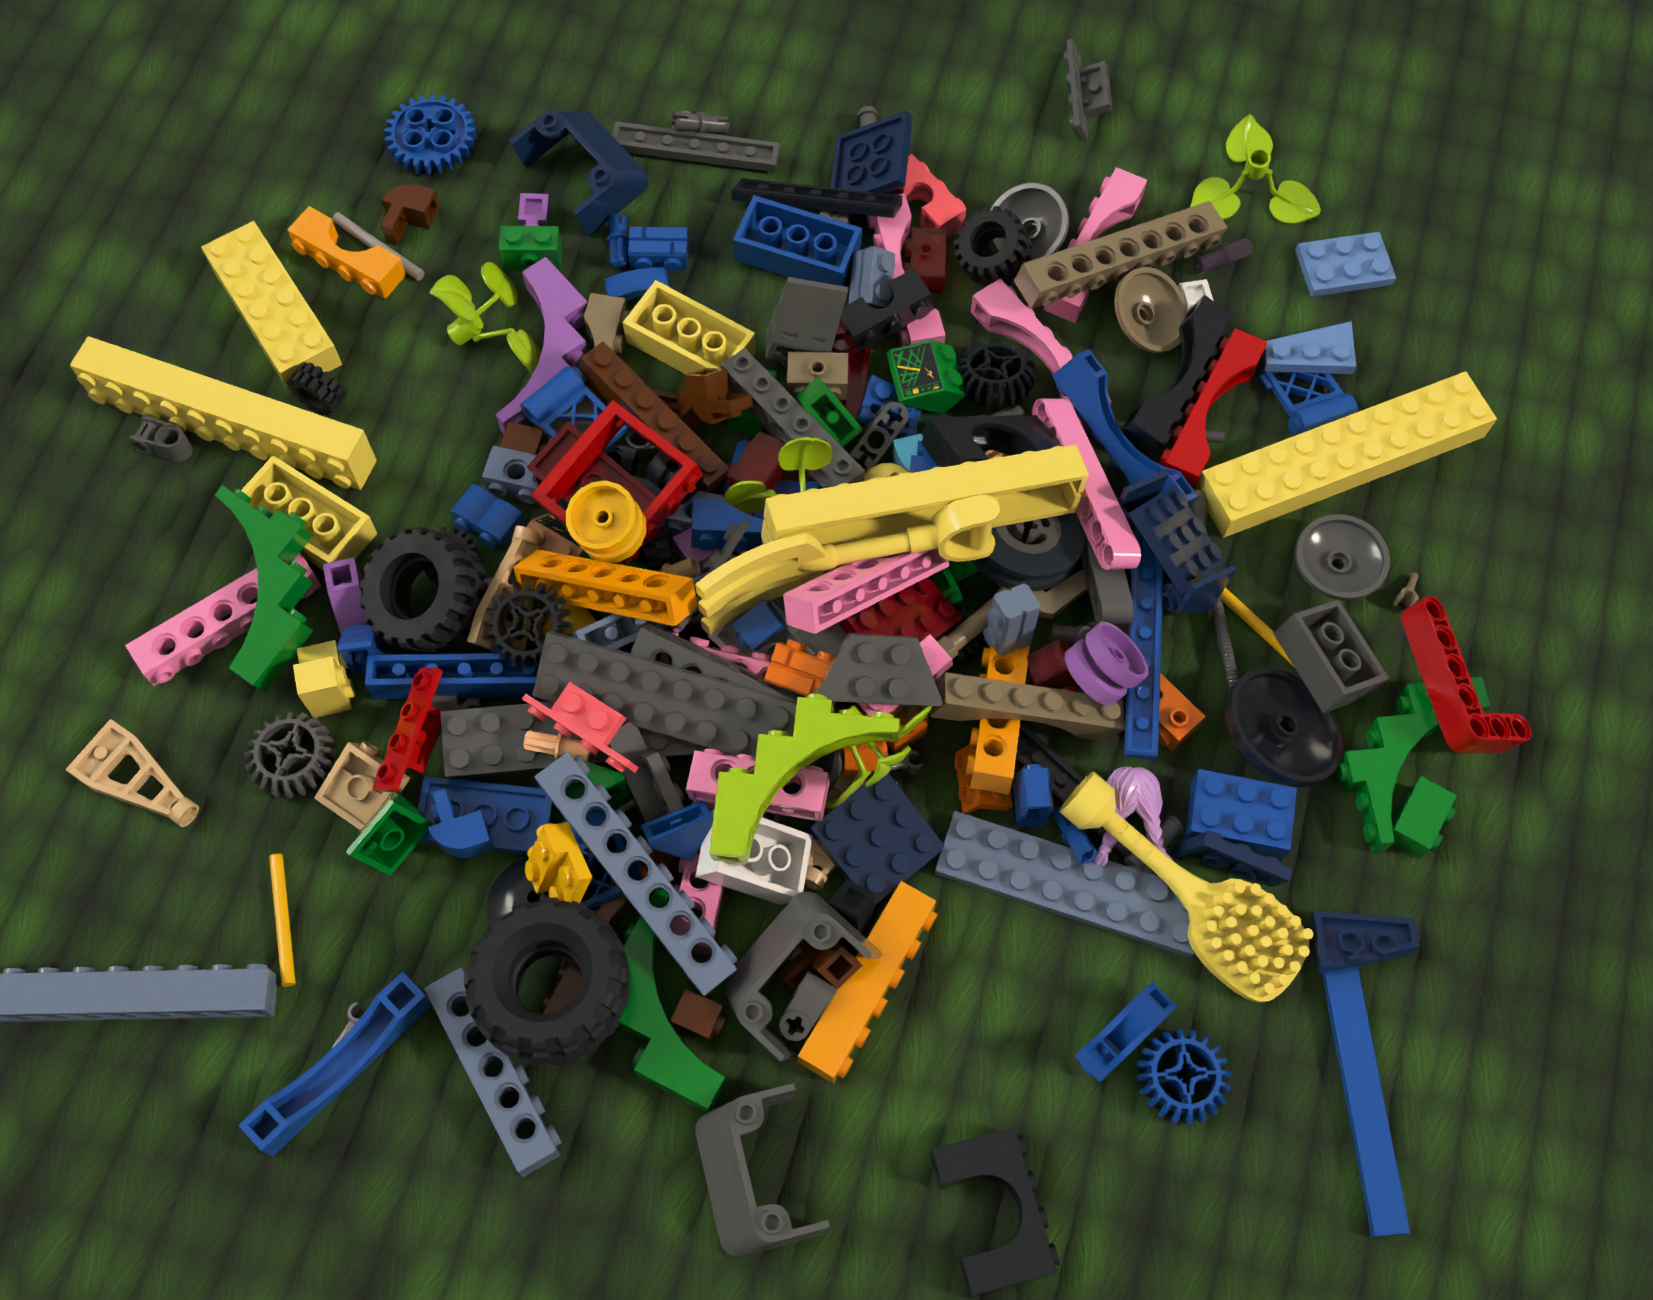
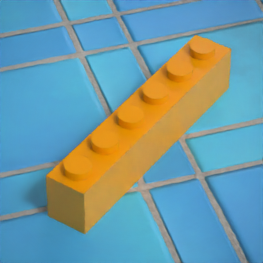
(861, 996)

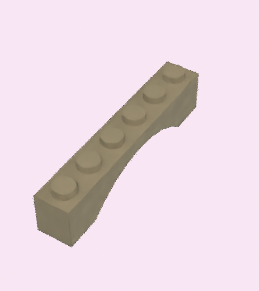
(603, 323)
(985, 698)

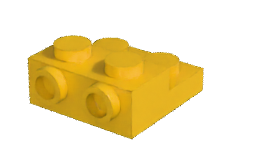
(557, 864)

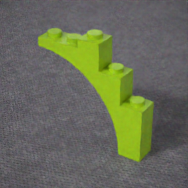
(817, 732)

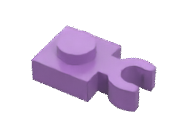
(534, 209)

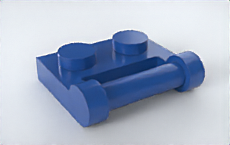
(878, 393)

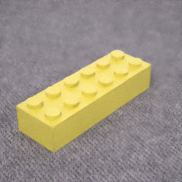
(270, 302)

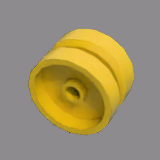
(606, 521)

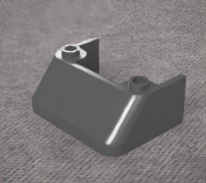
(803, 918)
(739, 1222)

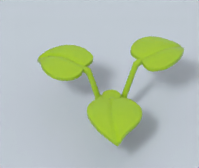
(1253, 145)
(469, 324)
(796, 454)
(884, 763)

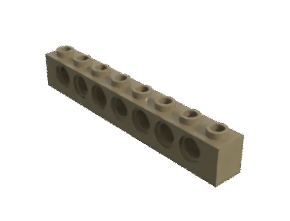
(1119, 253)

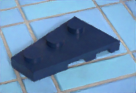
(1243, 862)
(1360, 939)

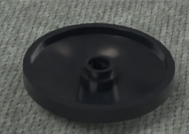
(1282, 728)

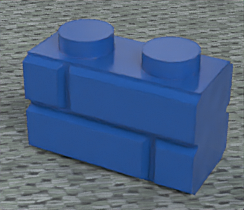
(659, 248)

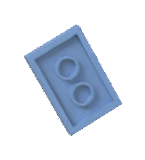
(1345, 264)

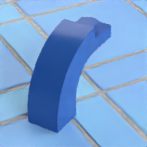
(1125, 1032)

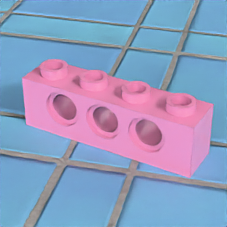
(806, 803)

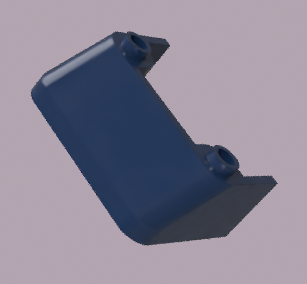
(614, 180)
(1200, 595)

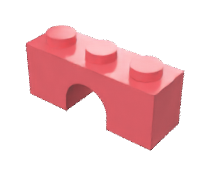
(942, 208)

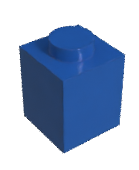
(759, 626)

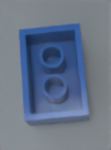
(1242, 811)

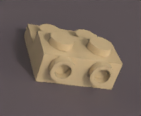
(351, 782)

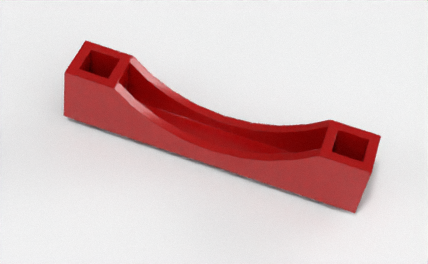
(1235, 366)

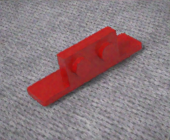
(414, 733)

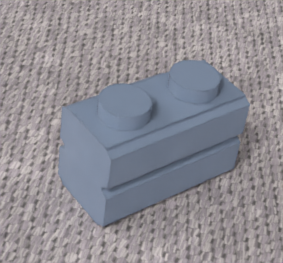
(870, 276)
(1012, 619)

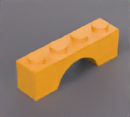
(373, 269)

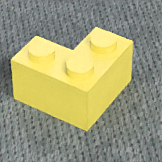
(323, 679)

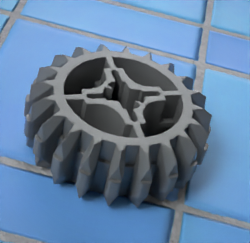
(294, 733)

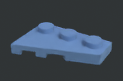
(1313, 351)

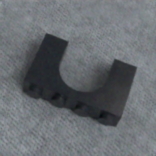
(962, 438)
(1000, 1159)

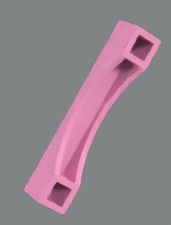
(1116, 204)
(891, 236)
(1005, 314)

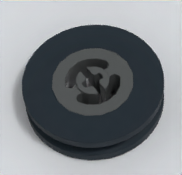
(1042, 560)

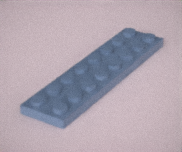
(1054, 881)

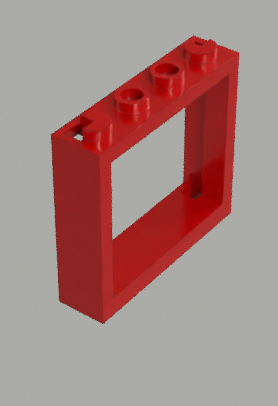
(592, 444)

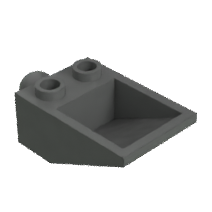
(804, 319)

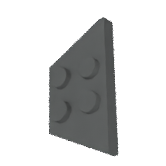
(881, 672)

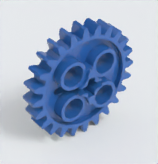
(430, 134)

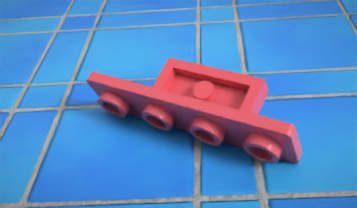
(587, 718)

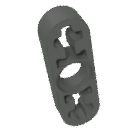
(883, 417)

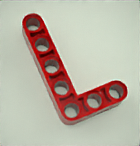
(1451, 687)

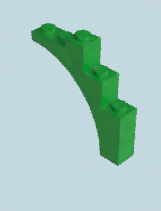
(276, 625)
(1376, 769)
(665, 1058)

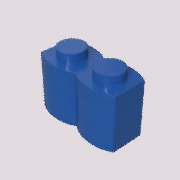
(486, 517)
(1033, 796)

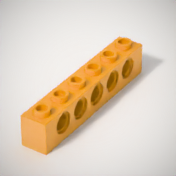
(611, 586)
(989, 771)

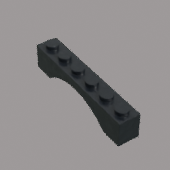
(1199, 333)

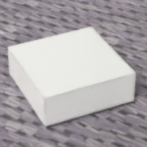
(1194, 290)

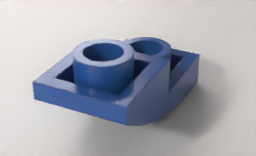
(635, 282)

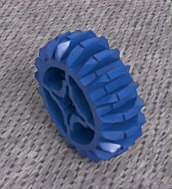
(1182, 1061)

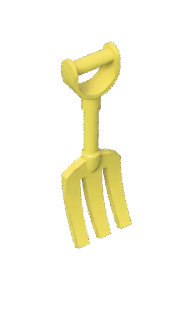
(799, 558)

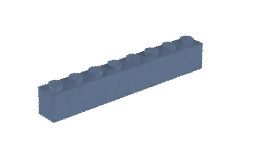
(137, 994)

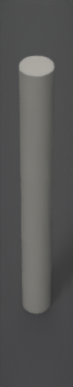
(372, 241)

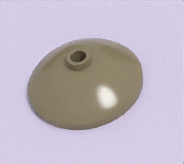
(1150, 309)

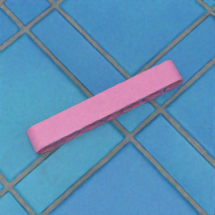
(1098, 506)

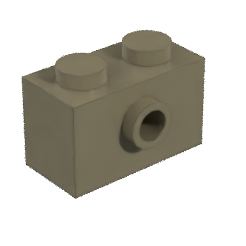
(807, 366)

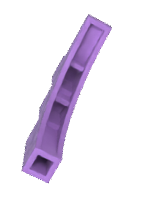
(563, 346)

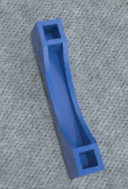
(1087, 388)
(712, 520)
(299, 1102)

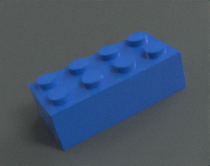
(796, 242)

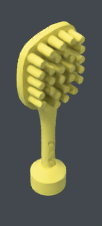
(1233, 924)

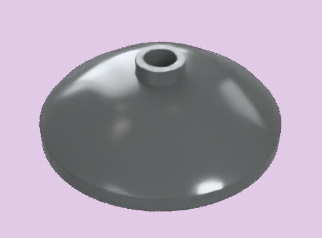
(1037, 208)
(1349, 544)

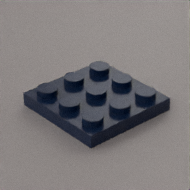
(873, 155)
(1177, 538)
(877, 837)

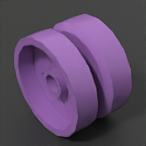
(1106, 663)

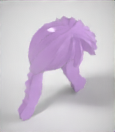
(1135, 791)

